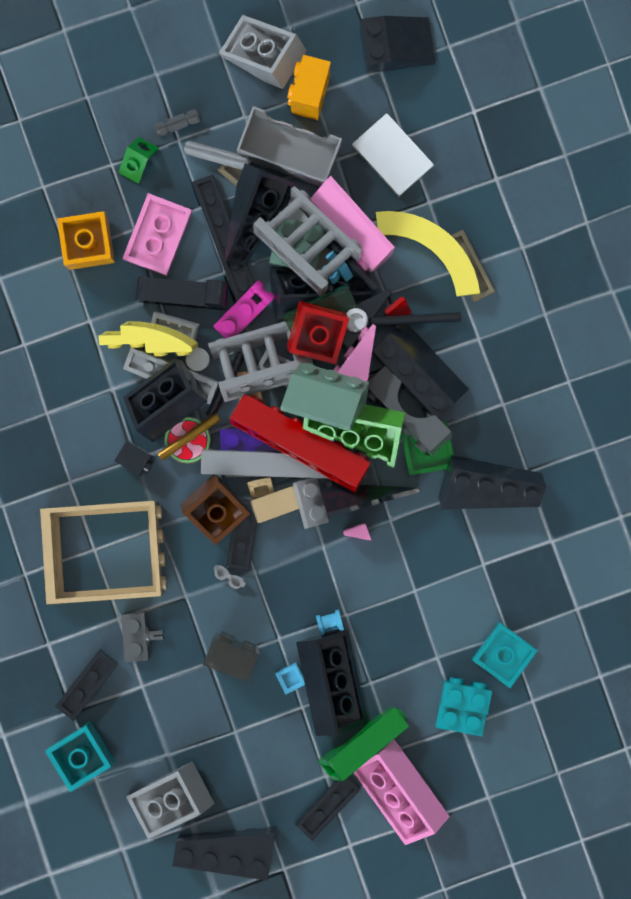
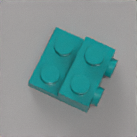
(463, 706)

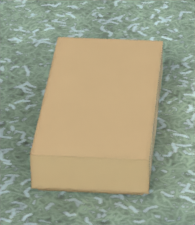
(274, 504)

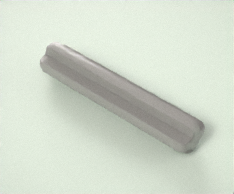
(216, 155)

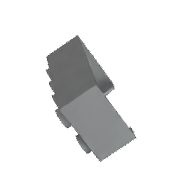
(288, 148)

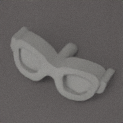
(234, 581)

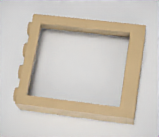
(53, 553)

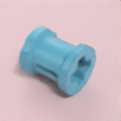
(329, 622)

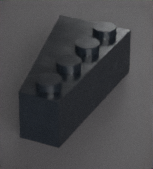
(489, 485)
(227, 852)

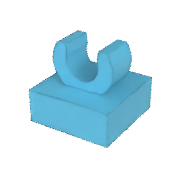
(342, 271)

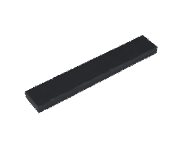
(218, 223)

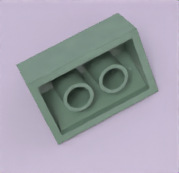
(325, 396)

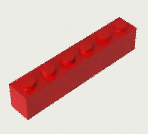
(303, 446)

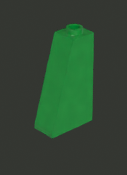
(363, 744)

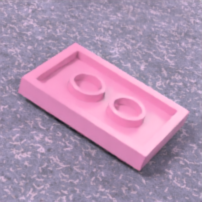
(157, 234)

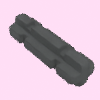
(176, 123)

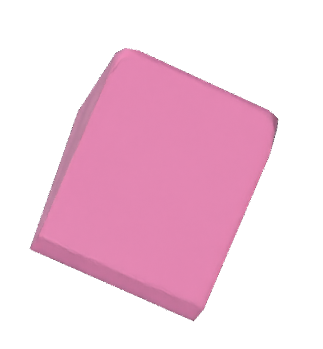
(358, 531)

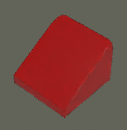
(398, 308)

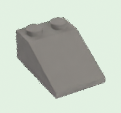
(263, 50)
(170, 800)

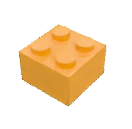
(310, 87)
(86, 240)

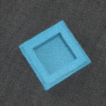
(290, 678)

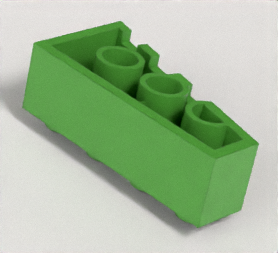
(374, 432)

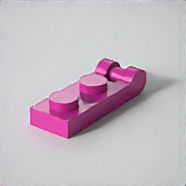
(243, 311)

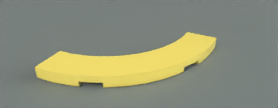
(438, 241)

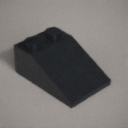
(396, 43)

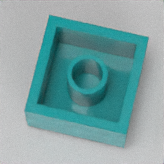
(80, 756)

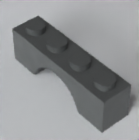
(428, 432)

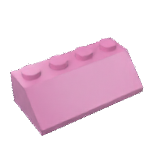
(354, 223)
(401, 794)

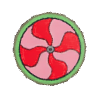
(192, 451)

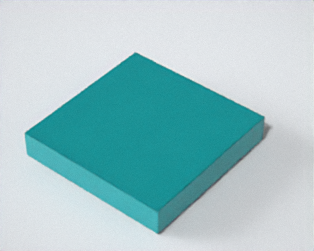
(504, 655)

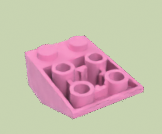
(358, 359)

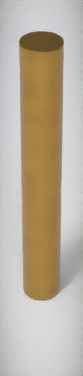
(189, 436)

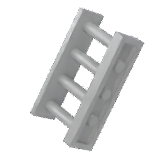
(301, 263)
(255, 380)

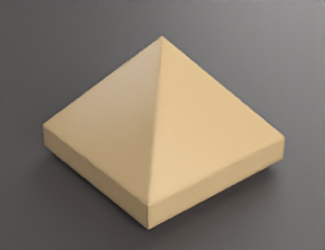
(260, 487)

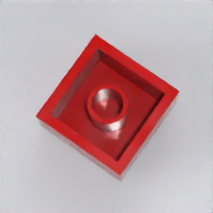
(317, 332)

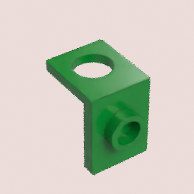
(136, 159)

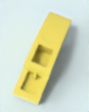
(157, 338)

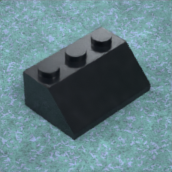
(164, 400)

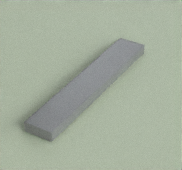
(253, 464)

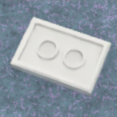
(392, 155)

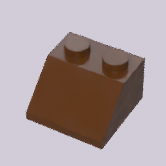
(214, 509)

